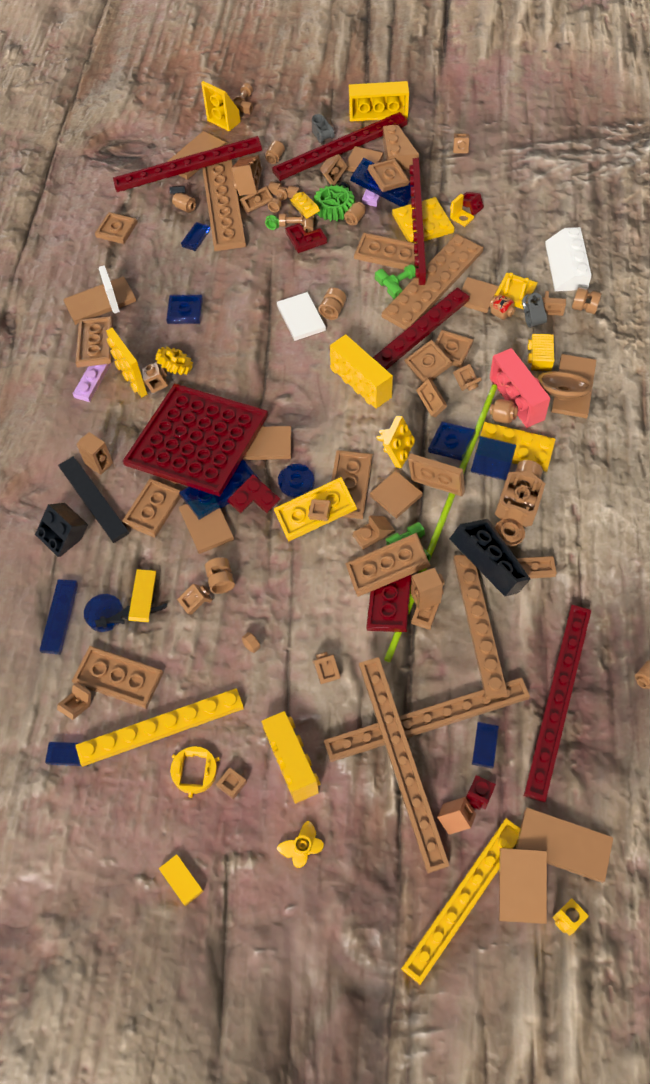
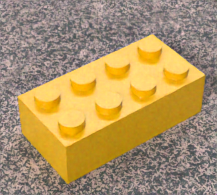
(378, 100)
(361, 371)

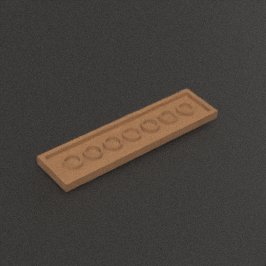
(223, 207)
(440, 276)

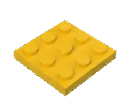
(434, 220)
(126, 362)

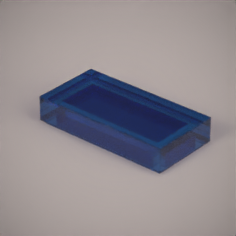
(195, 236)
(485, 745)
(62, 754)

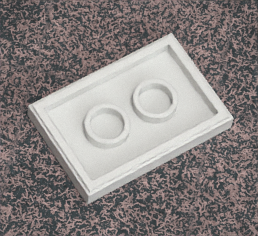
(301, 316)

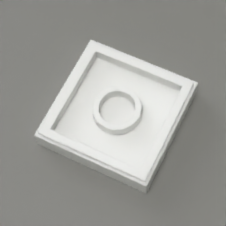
(109, 290)

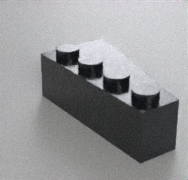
(490, 555)

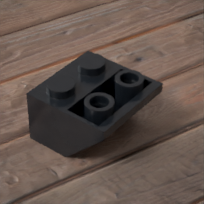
(60, 528)

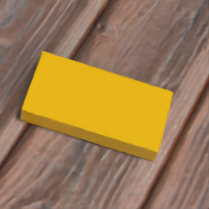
(181, 880)

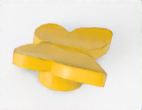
(302, 845)

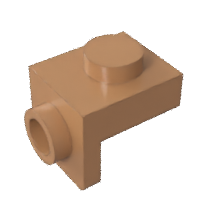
(466, 378)
(76, 702)

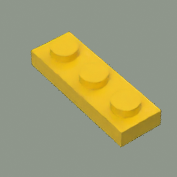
(304, 204)

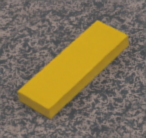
(142, 595)

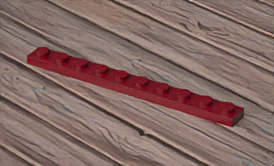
(336, 147)
(187, 164)
(417, 224)
(557, 704)

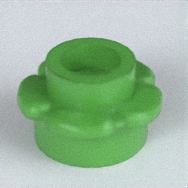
(272, 222)

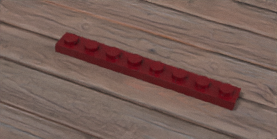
(421, 328)

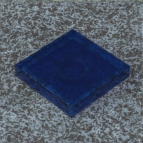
(184, 309)
(451, 441)
(493, 458)

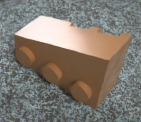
(398, 146)
(247, 174)

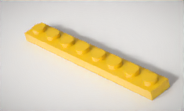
(158, 727)

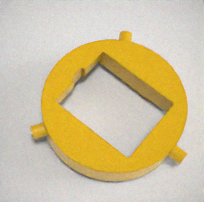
(178, 765)

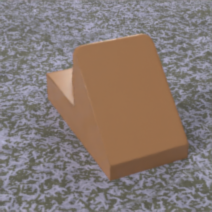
(373, 532)

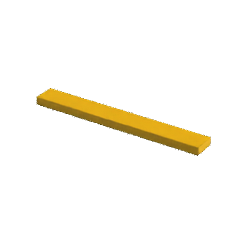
(460, 904)

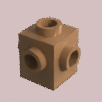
(154, 377)

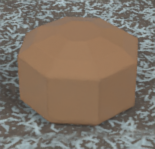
(251, 642)

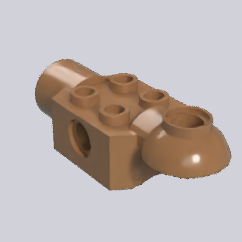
(519, 501)

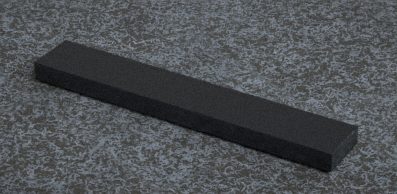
(93, 499)

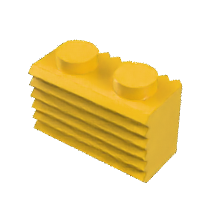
(541, 352)

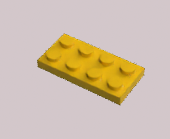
(528, 445)
(294, 514)

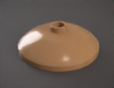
(565, 384)

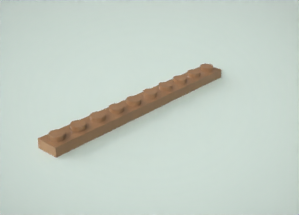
(425, 720)
(404, 766)

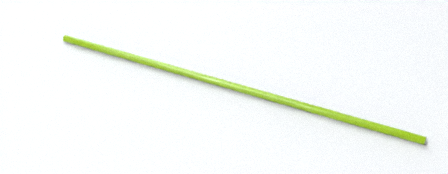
(394, 642)

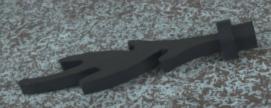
(117, 618)

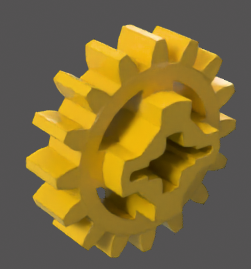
(174, 360)

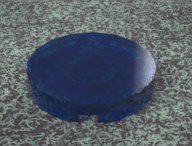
(296, 480)
(102, 605)

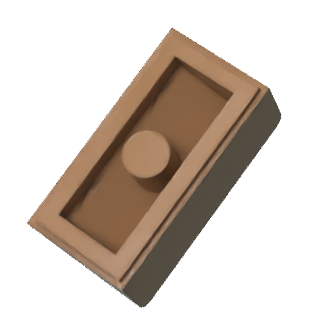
(254, 201)

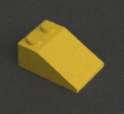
(220, 107)

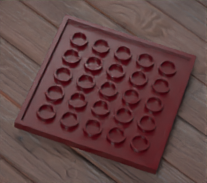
(196, 439)

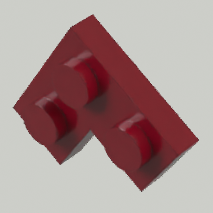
(304, 241)
(254, 491)

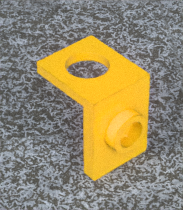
(456, 211)
(564, 923)

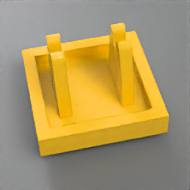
(516, 288)
(397, 441)

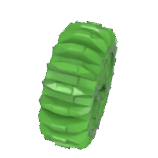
(333, 202)

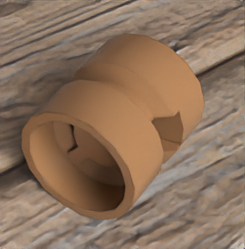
(581, 297)
(332, 303)
(219, 575)

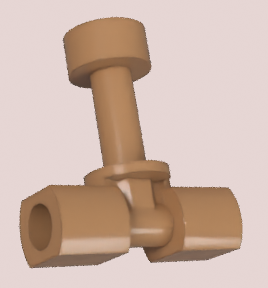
(239, 101)
(282, 194)
(307, 223)

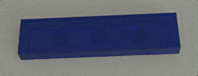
(59, 617)

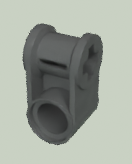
(321, 128)
(534, 312)

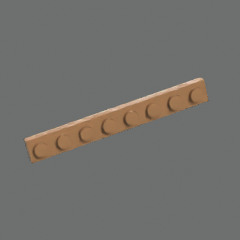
(480, 628)

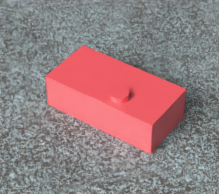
(520, 386)

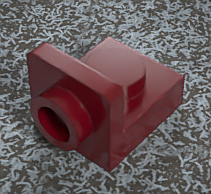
(473, 201)
(480, 793)

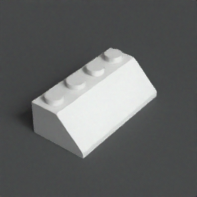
(568, 260)

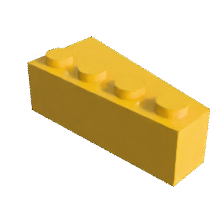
(290, 756)

